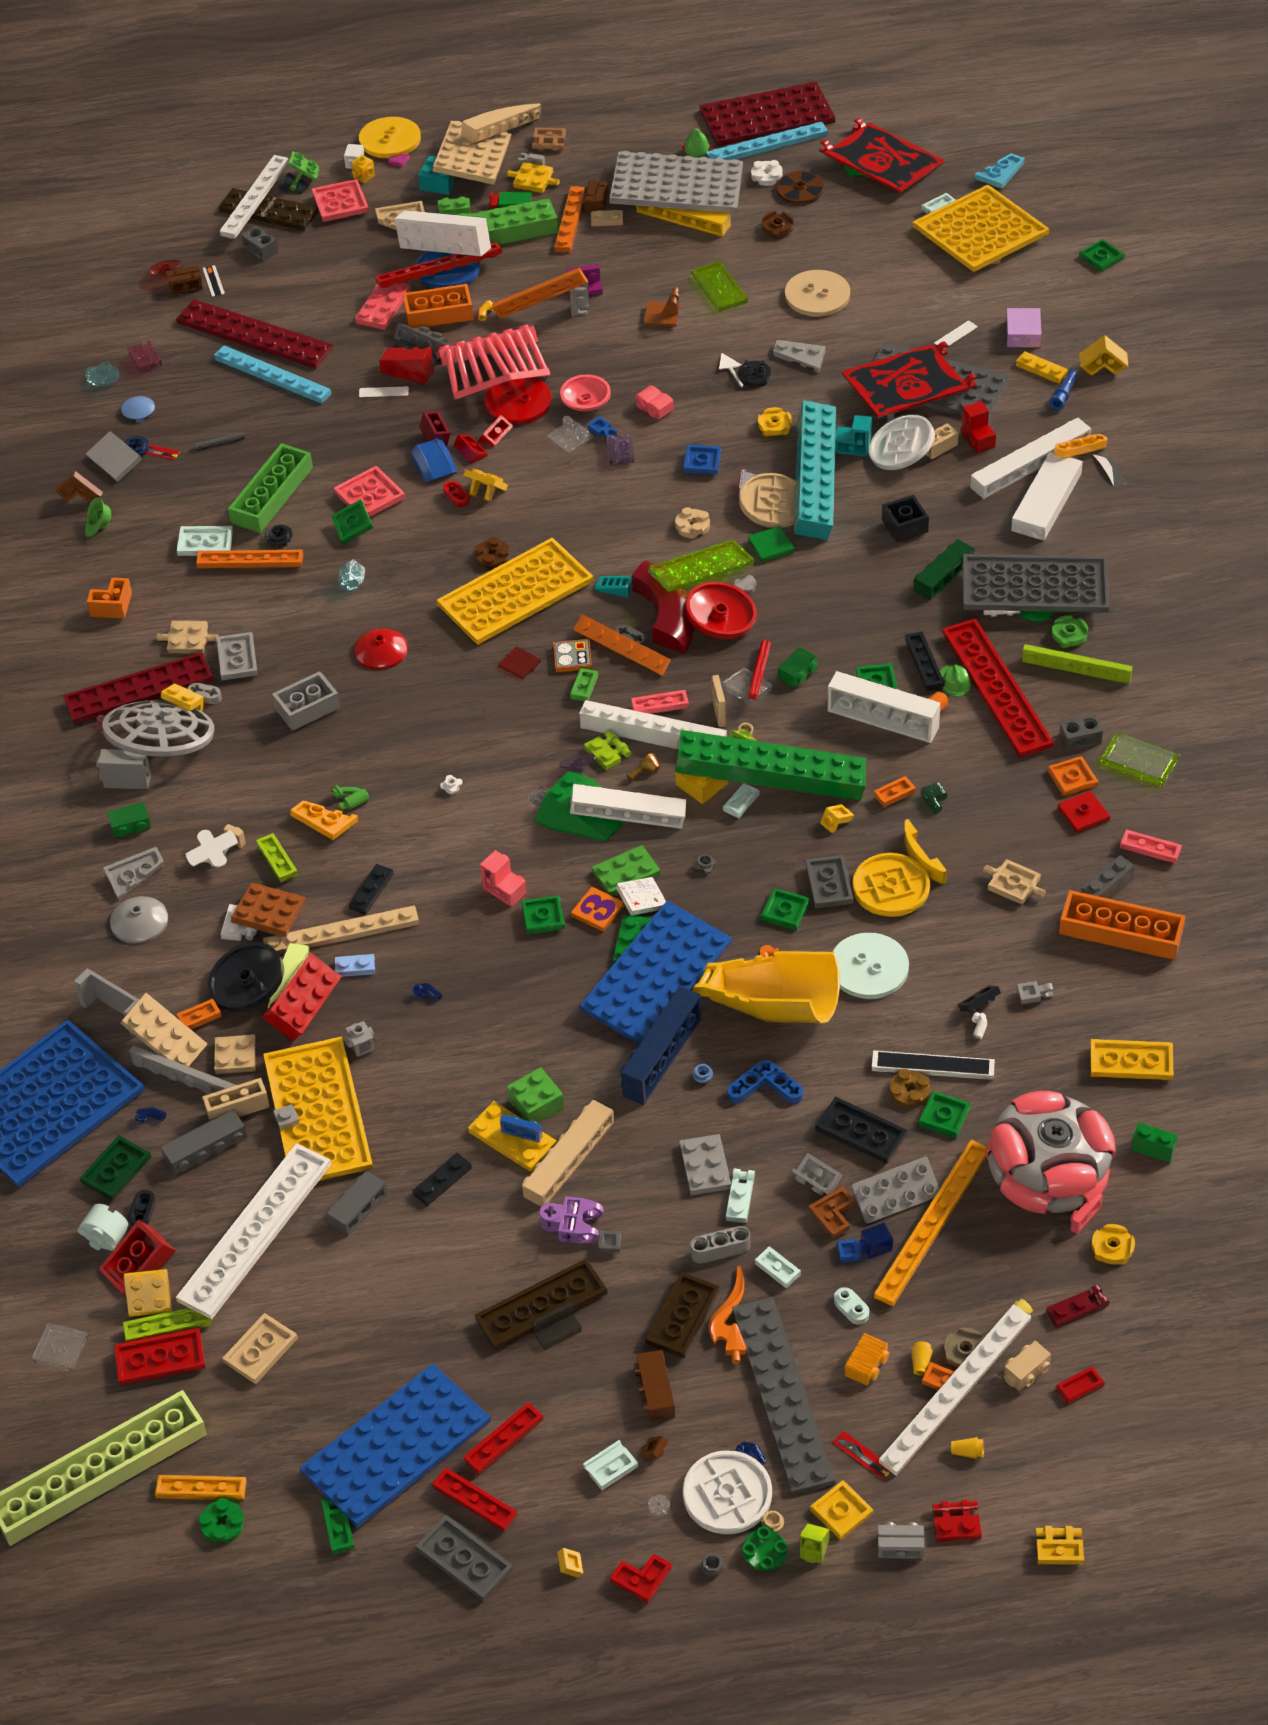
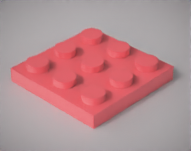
(340, 200)
(372, 488)

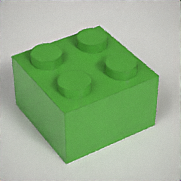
(535, 1096)

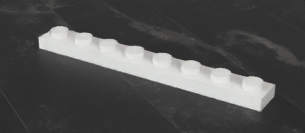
(254, 197)

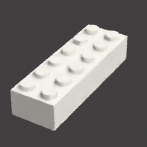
(443, 233)
(883, 707)

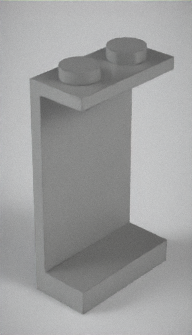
(93, 986)

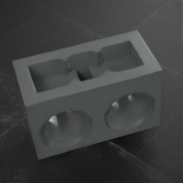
(259, 243)
(1081, 733)

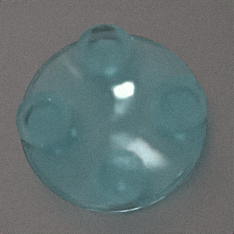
(102, 374)

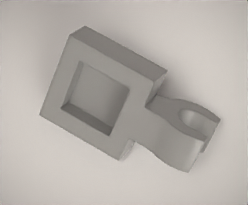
(532, 158)
(1031, 992)

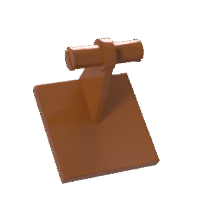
(663, 312)

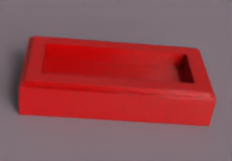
(1080, 1385)

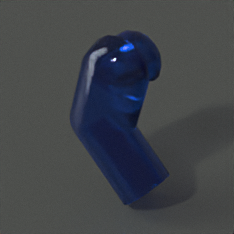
(426, 989)
(752, 1450)

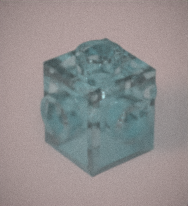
(351, 575)

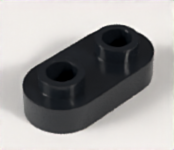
(139, 1210)

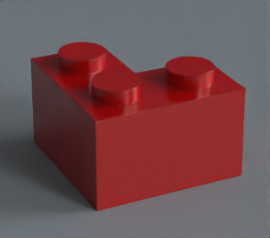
(976, 427)

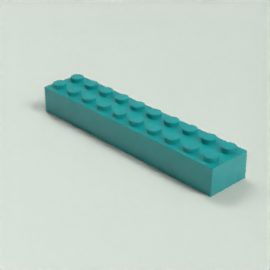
(815, 470)

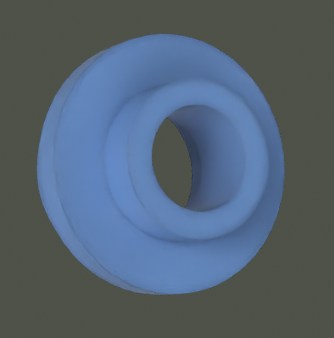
(702, 1069)

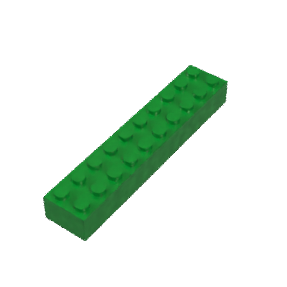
(770, 765)

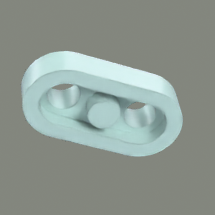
(850, 1304)

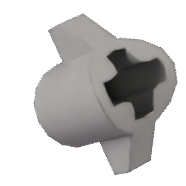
(746, 584)

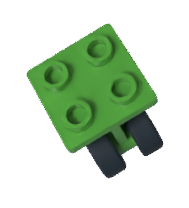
(304, 167)

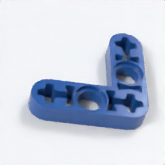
(766, 1077)

